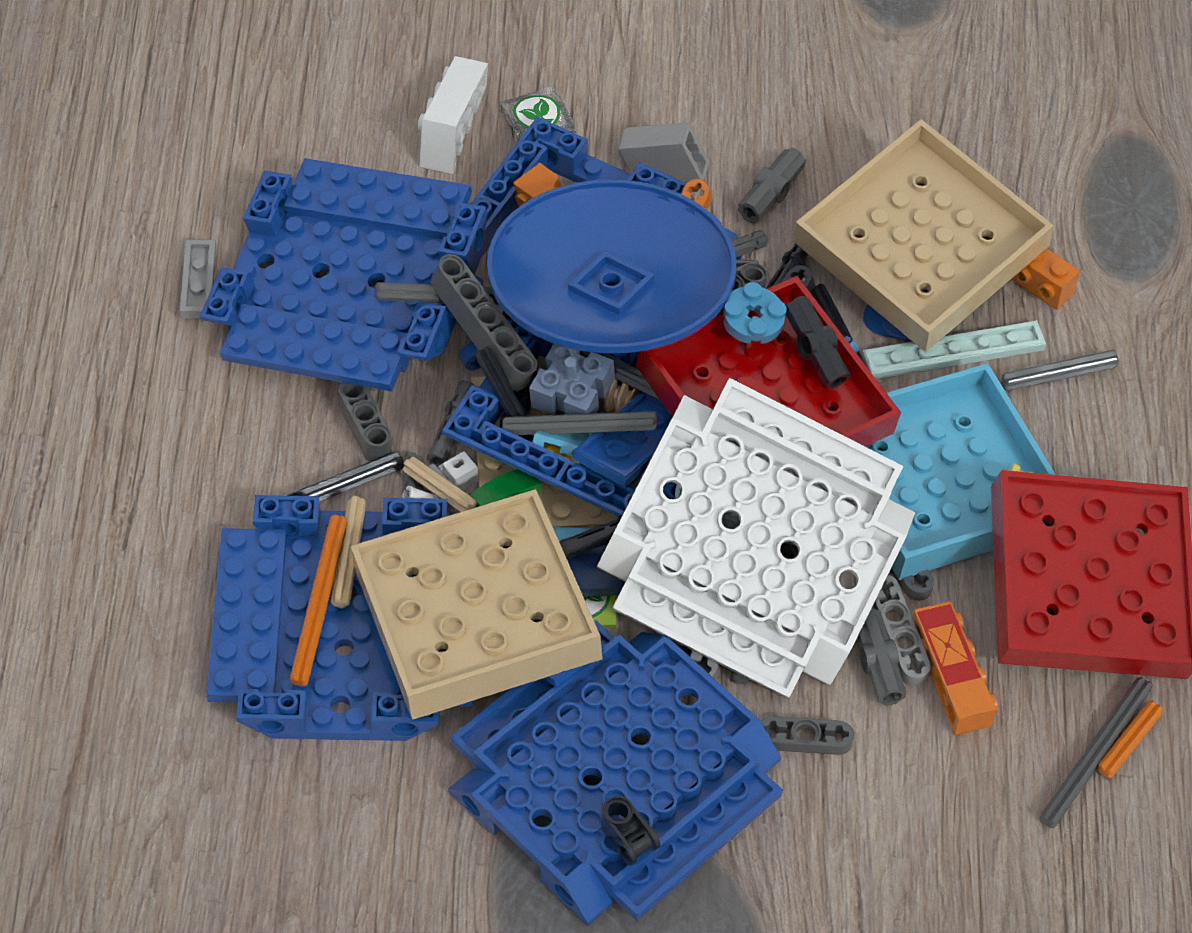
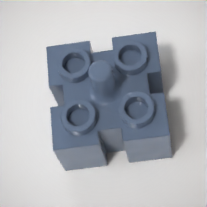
(571, 382)

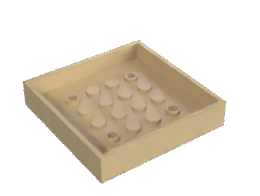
(923, 234)
(475, 603)

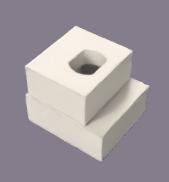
(460, 471)

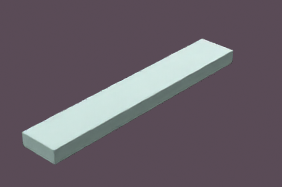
(955, 350)

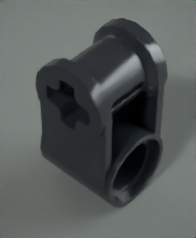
(631, 835)

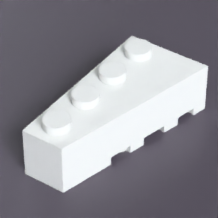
(451, 113)

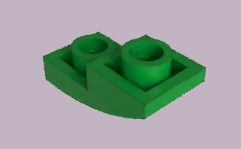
(505, 486)

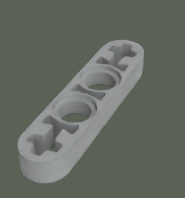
(903, 628)

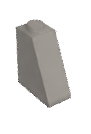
(665, 148)

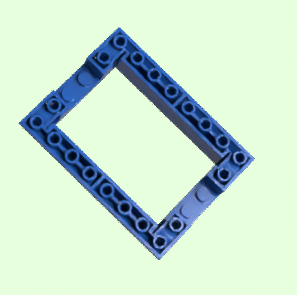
(562, 154)
(475, 426)

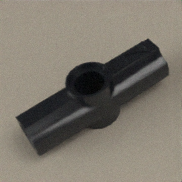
(817, 342)

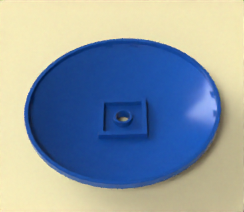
(570, 243)

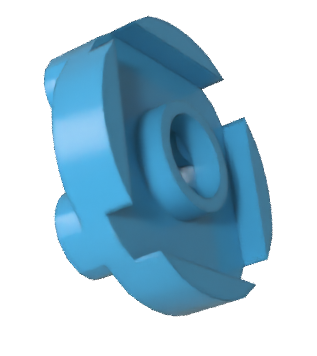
(758, 299)

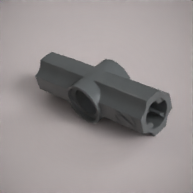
(771, 185)
(881, 659)

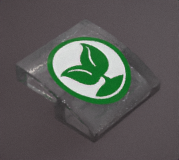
(544, 103)

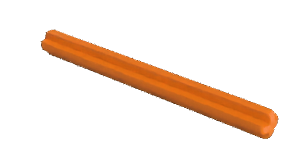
(318, 601)

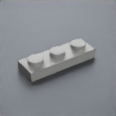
(197, 276)

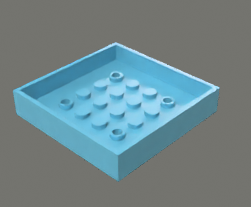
(953, 465)

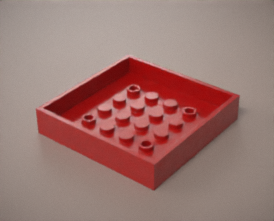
(774, 370)
(1092, 574)

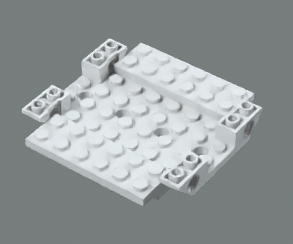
(732, 588)

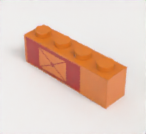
(954, 668)

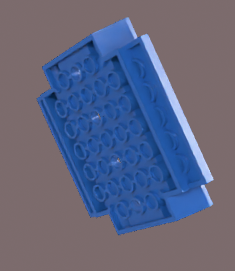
(361, 230)
(260, 616)
(691, 782)

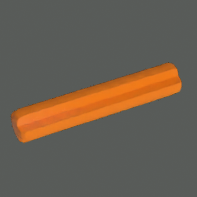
(1129, 739)

